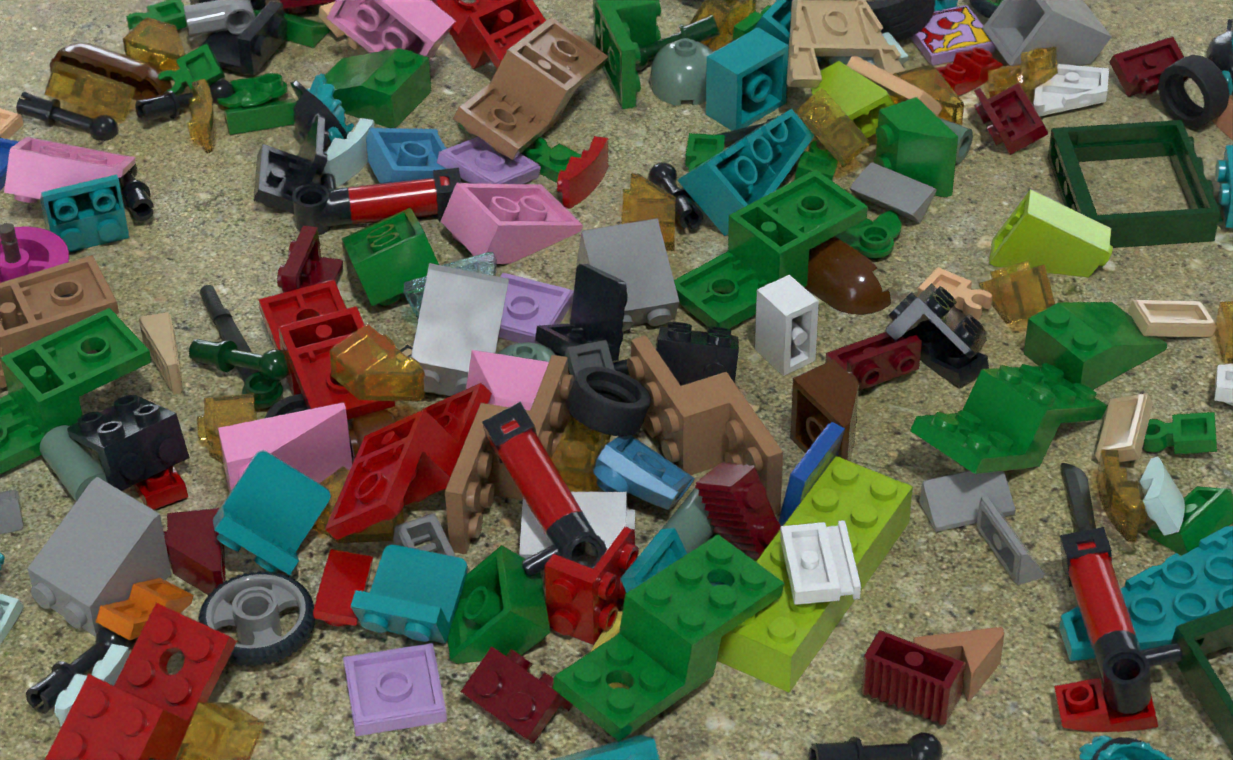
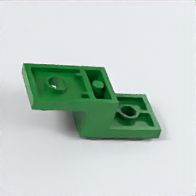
(617, 30)
(767, 244)
(53, 374)
(1009, 418)
(668, 637)

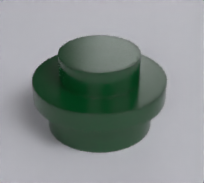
(265, 391)

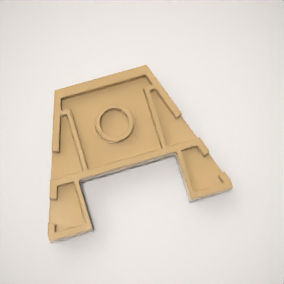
(834, 30)

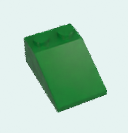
(381, 85)
(389, 256)
(1088, 341)

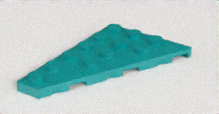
(1167, 595)

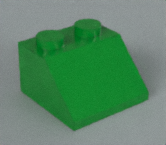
(917, 145)
(498, 609)

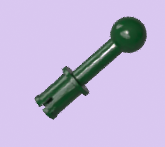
(697, 31)
(227, 356)

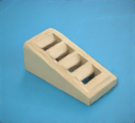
(160, 339)

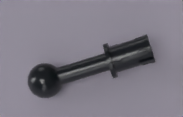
(170, 104)
(100, 128)
(136, 195)
(686, 211)
(63, 672)
(919, 747)

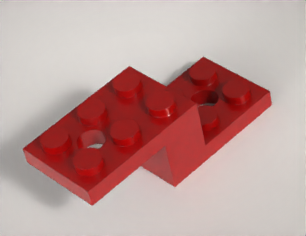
(490, 27)
(305, 328)
(405, 462)
(146, 707)

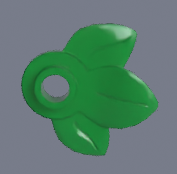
(255, 91)
(874, 237)

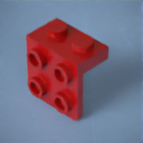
(586, 599)

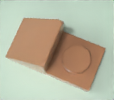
(978, 648)

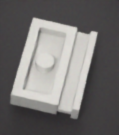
(819, 562)

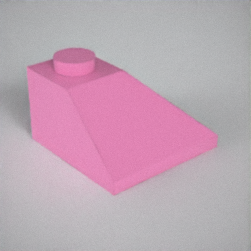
(506, 377)

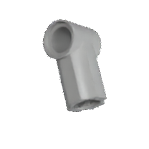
(218, 16)

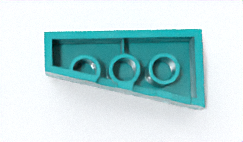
(747, 168)

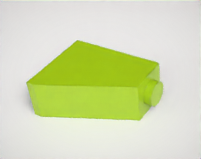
(855, 95)
(1052, 237)

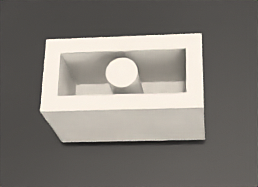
(786, 325)

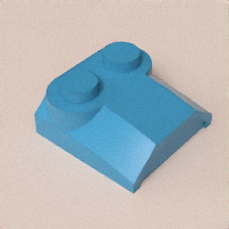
(403, 153)
(639, 470)

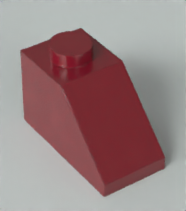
(194, 548)

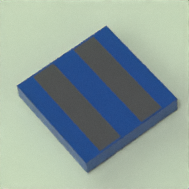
(811, 468)

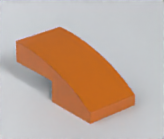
(130, 615)

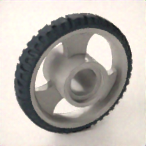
(255, 613)

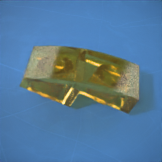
(1035, 69)
(203, 123)
(832, 127)
(1120, 496)

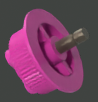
(29, 251)

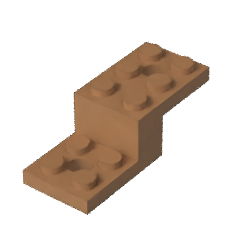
(530, 88)
(34, 305)
(705, 421)
(478, 471)

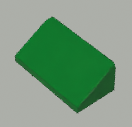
(303, 30)
(260, 117)
(1205, 513)

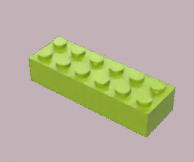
(787, 636)

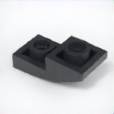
(944, 356)

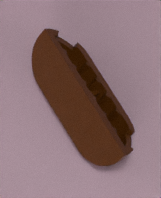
(115, 67)
(845, 279)

